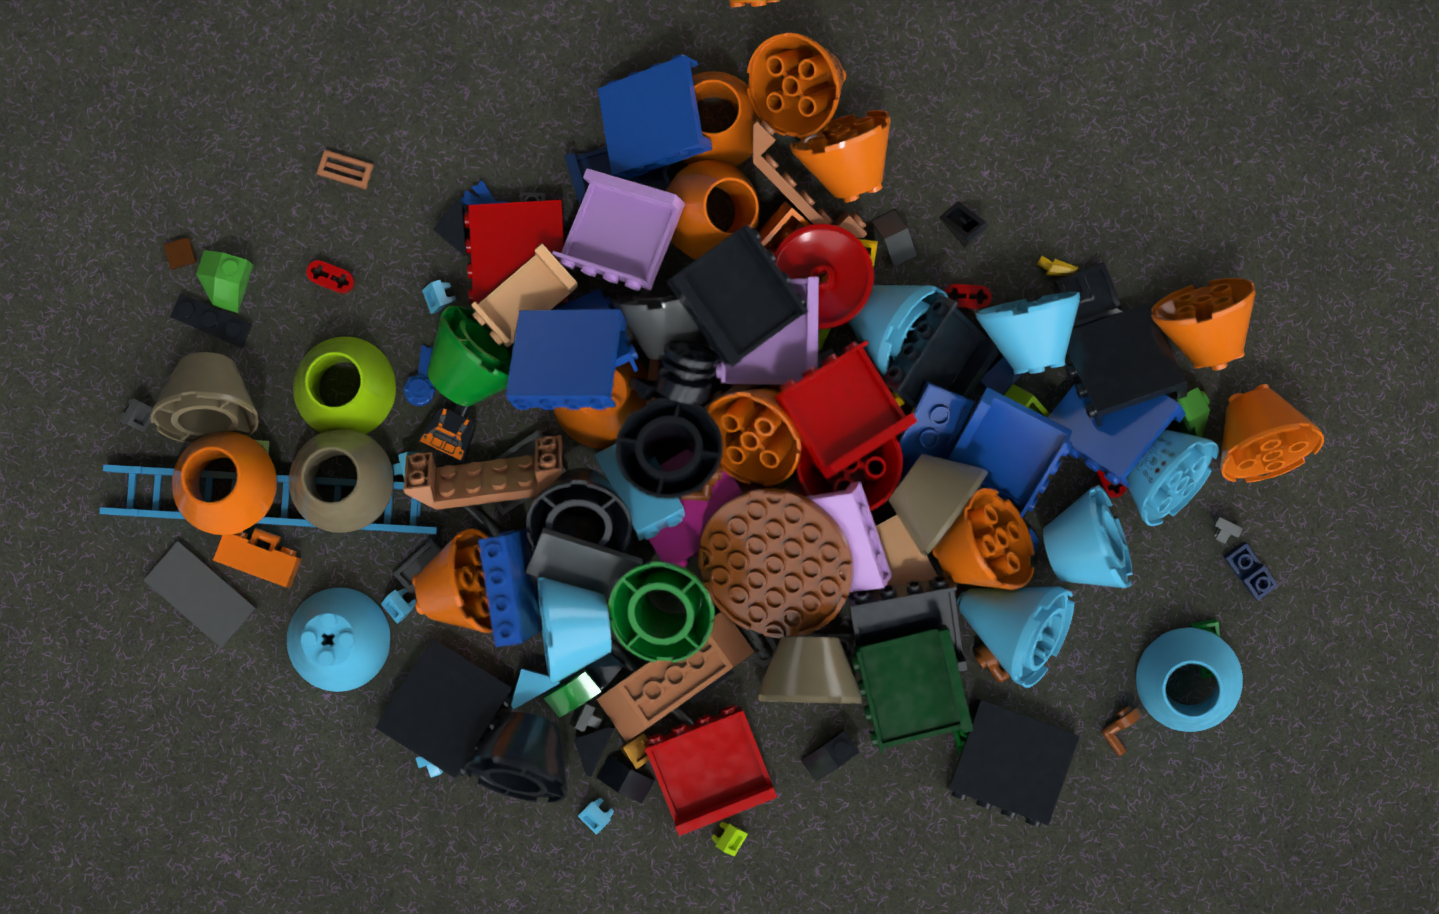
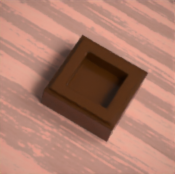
(180, 253)

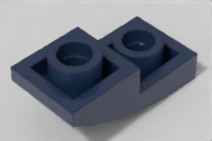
(1000, 377)
(1250, 571)

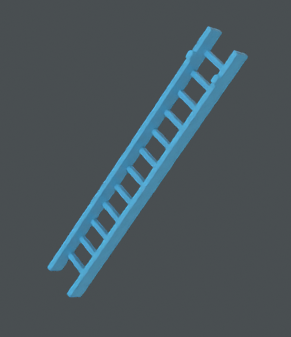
(211, 475)

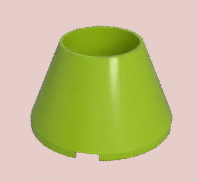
(375, 392)

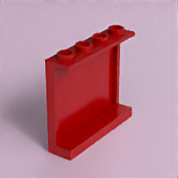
(506, 238)
(843, 409)
(709, 769)

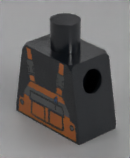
(450, 432)

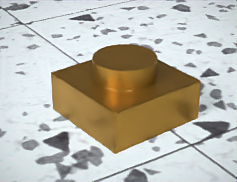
(635, 751)

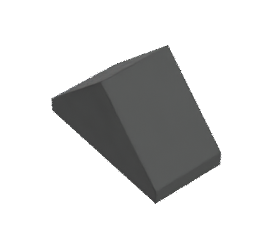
(894, 238)

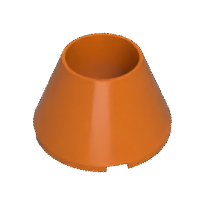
(736, 142)
(692, 185)
(249, 499)

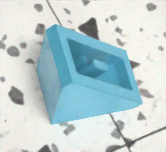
(530, 685)

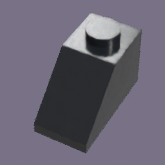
(830, 755)

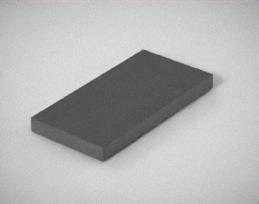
(579, 562)
(200, 594)

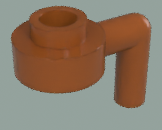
(706, 492)
(987, 659)
(1126, 717)

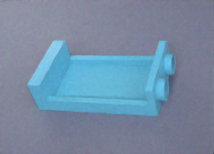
(647, 512)

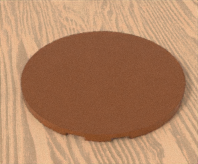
(775, 563)

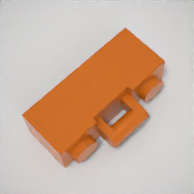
(246, 556)

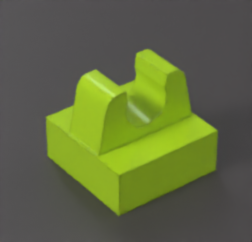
(731, 839)

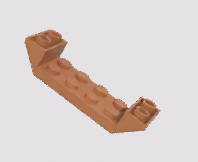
(762, 140)
(485, 480)
(666, 685)

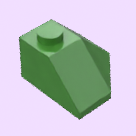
(224, 278)
(1196, 412)

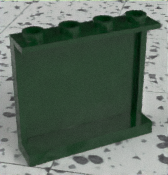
(911, 687)

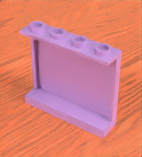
(621, 230)
(787, 352)
(854, 517)

